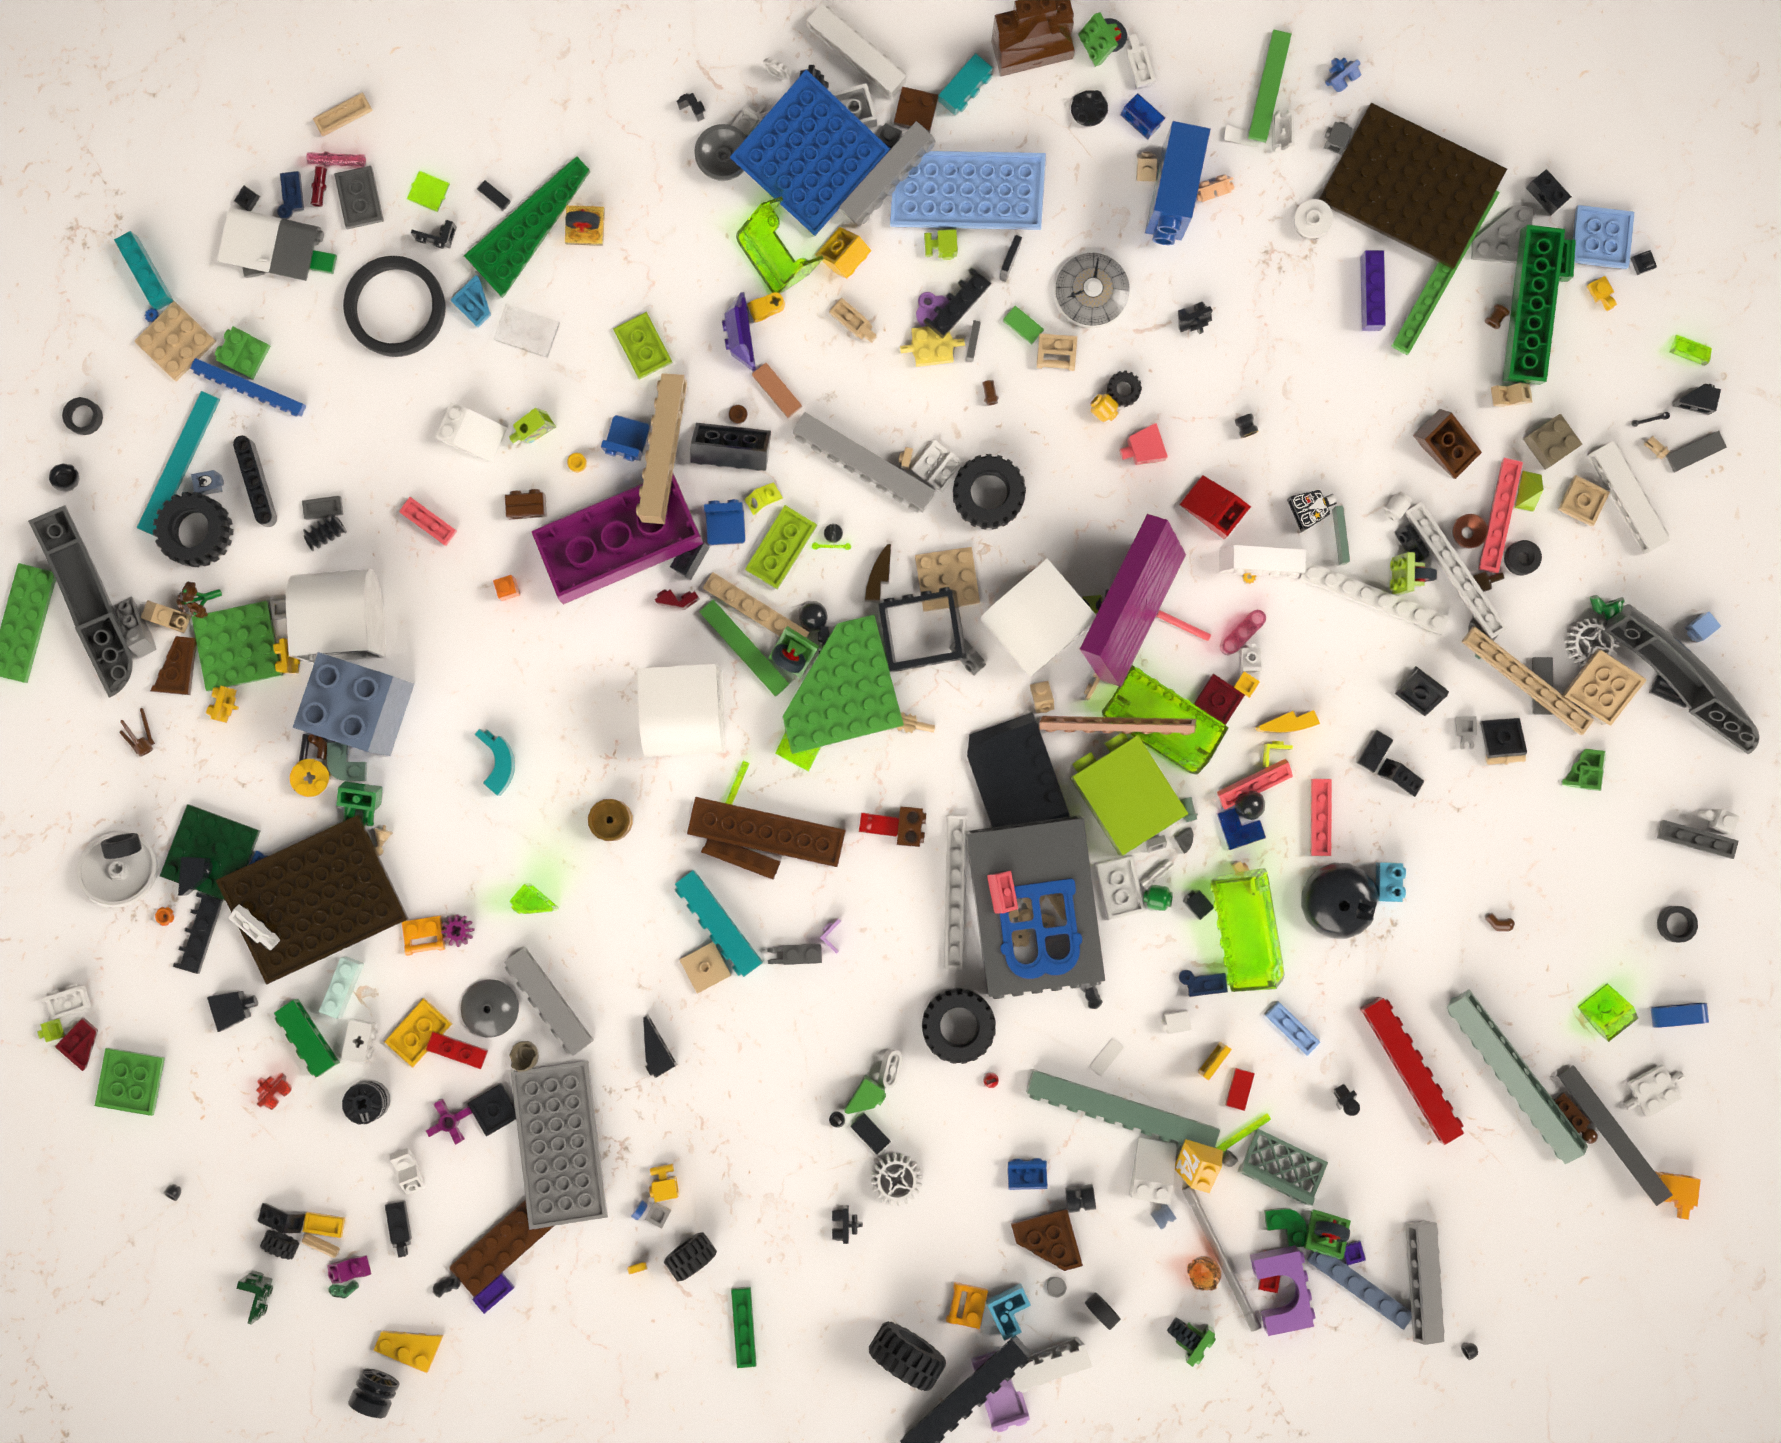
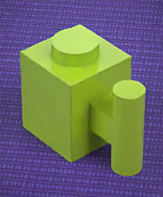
(945, 243)

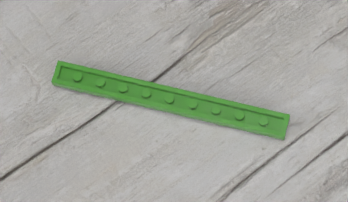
(1430, 297)

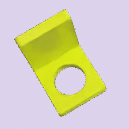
(764, 496)
(1275, 745)

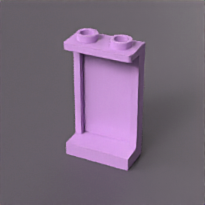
(1006, 1405)

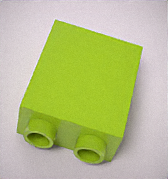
(1127, 793)

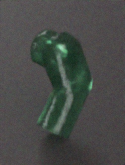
(342, 1291)

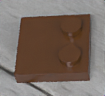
(916, 106)

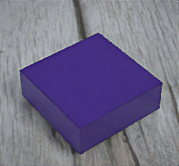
(1354, 1253)

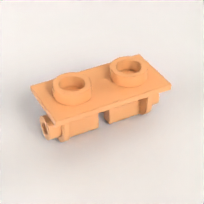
(1221, 185)

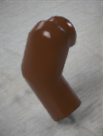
(321, 744)

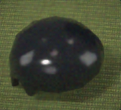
(64, 477)
(813, 615)
(1250, 805)

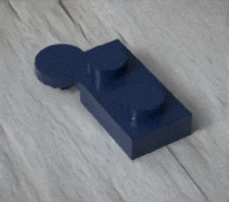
(291, 194)
(1203, 984)

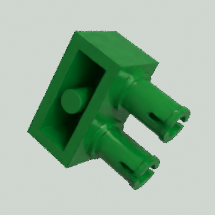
(359, 796)

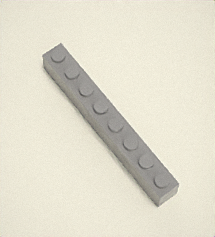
(864, 462)

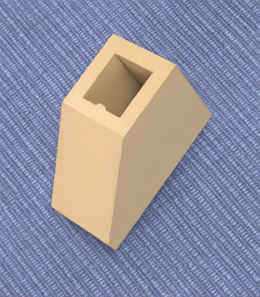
(165, 616)

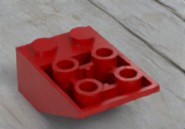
(1215, 506)

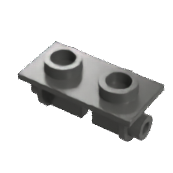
(974, 662)

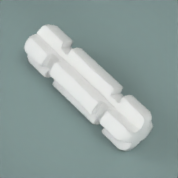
(1157, 874)

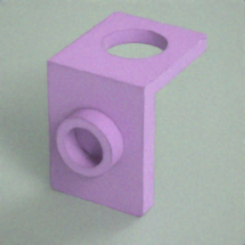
(827, 929)

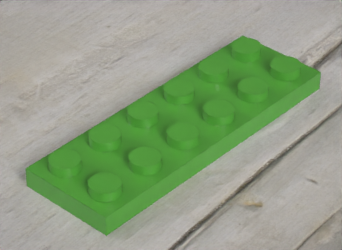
(24, 620)

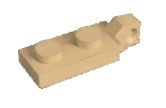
(853, 320)

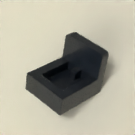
(690, 100)

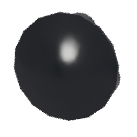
(1089, 108)

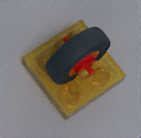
(584, 225)

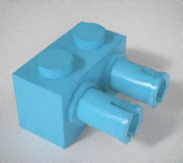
(1390, 881)

